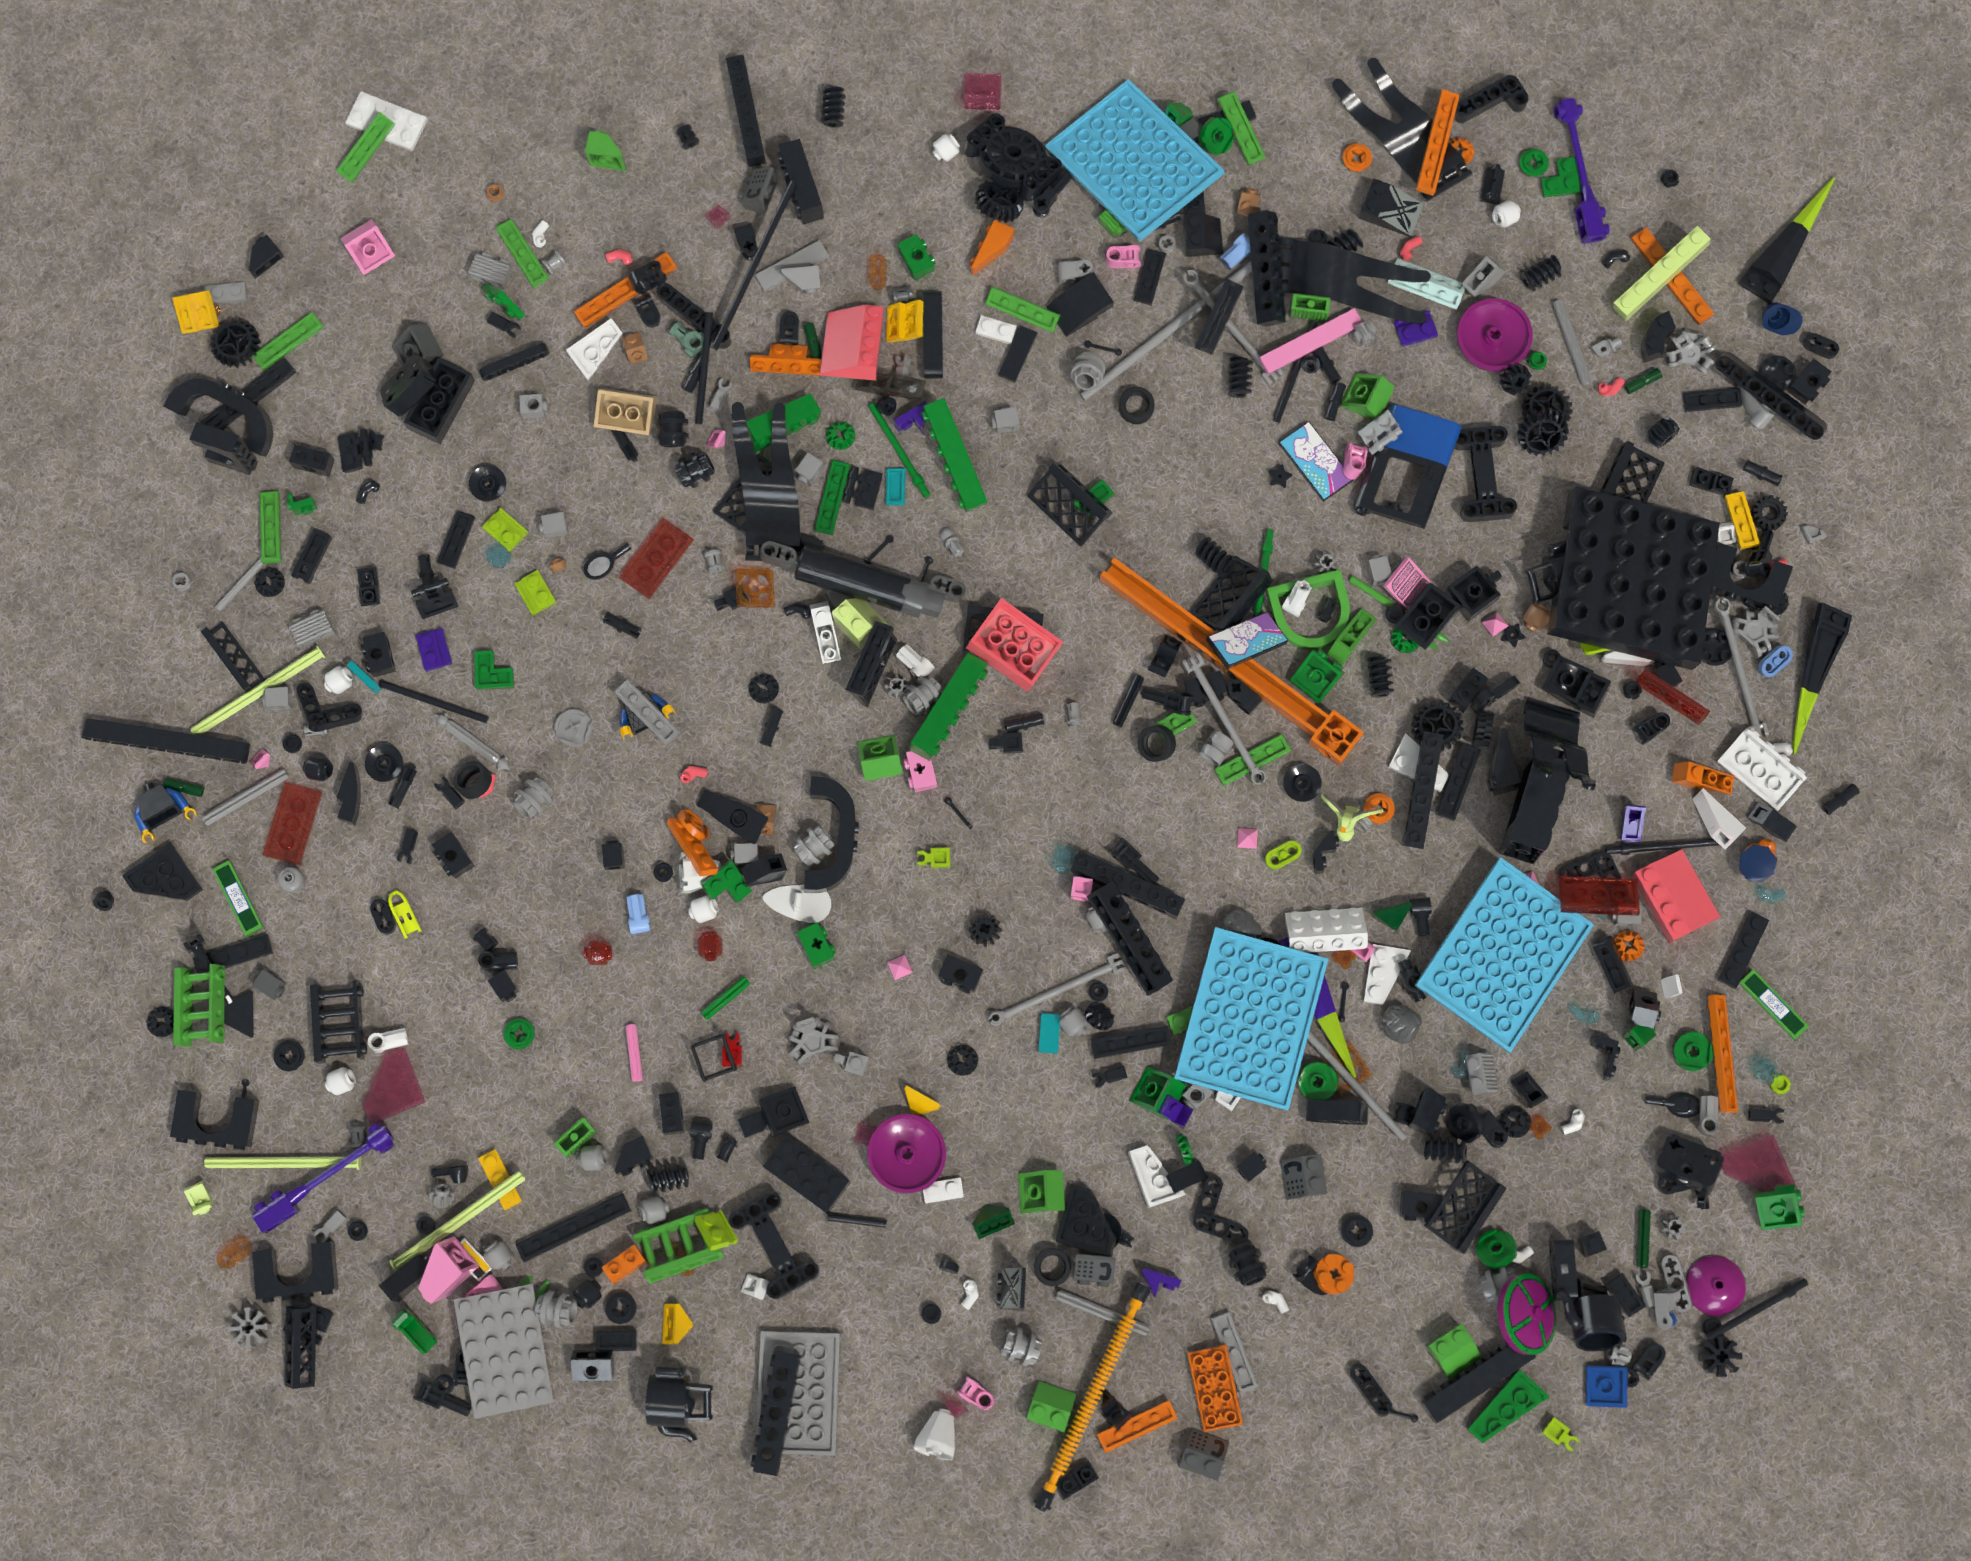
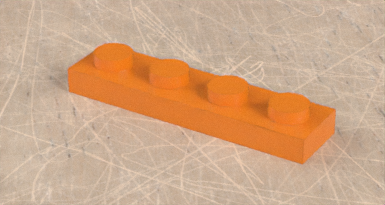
(693, 848)
(1137, 1426)

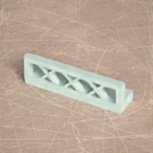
(1438, 288)

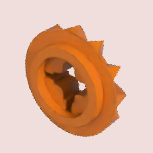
(1465, 145)
(1358, 150)
(1387, 804)
(1638, 944)

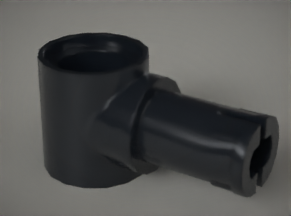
(1420, 910)
(701, 1134)

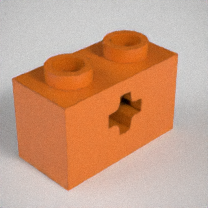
(624, 1264)

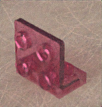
(982, 92)

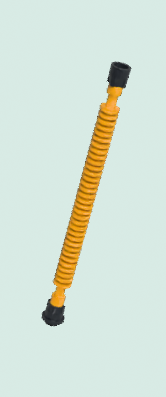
(1047, 1494)

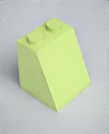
(856, 620)

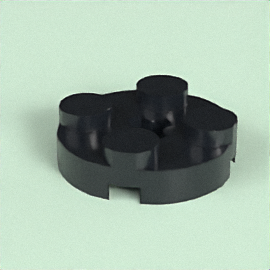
(1474, 1126)

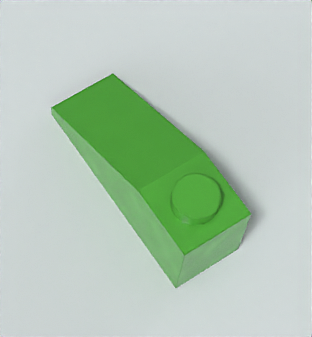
(1351, 636)

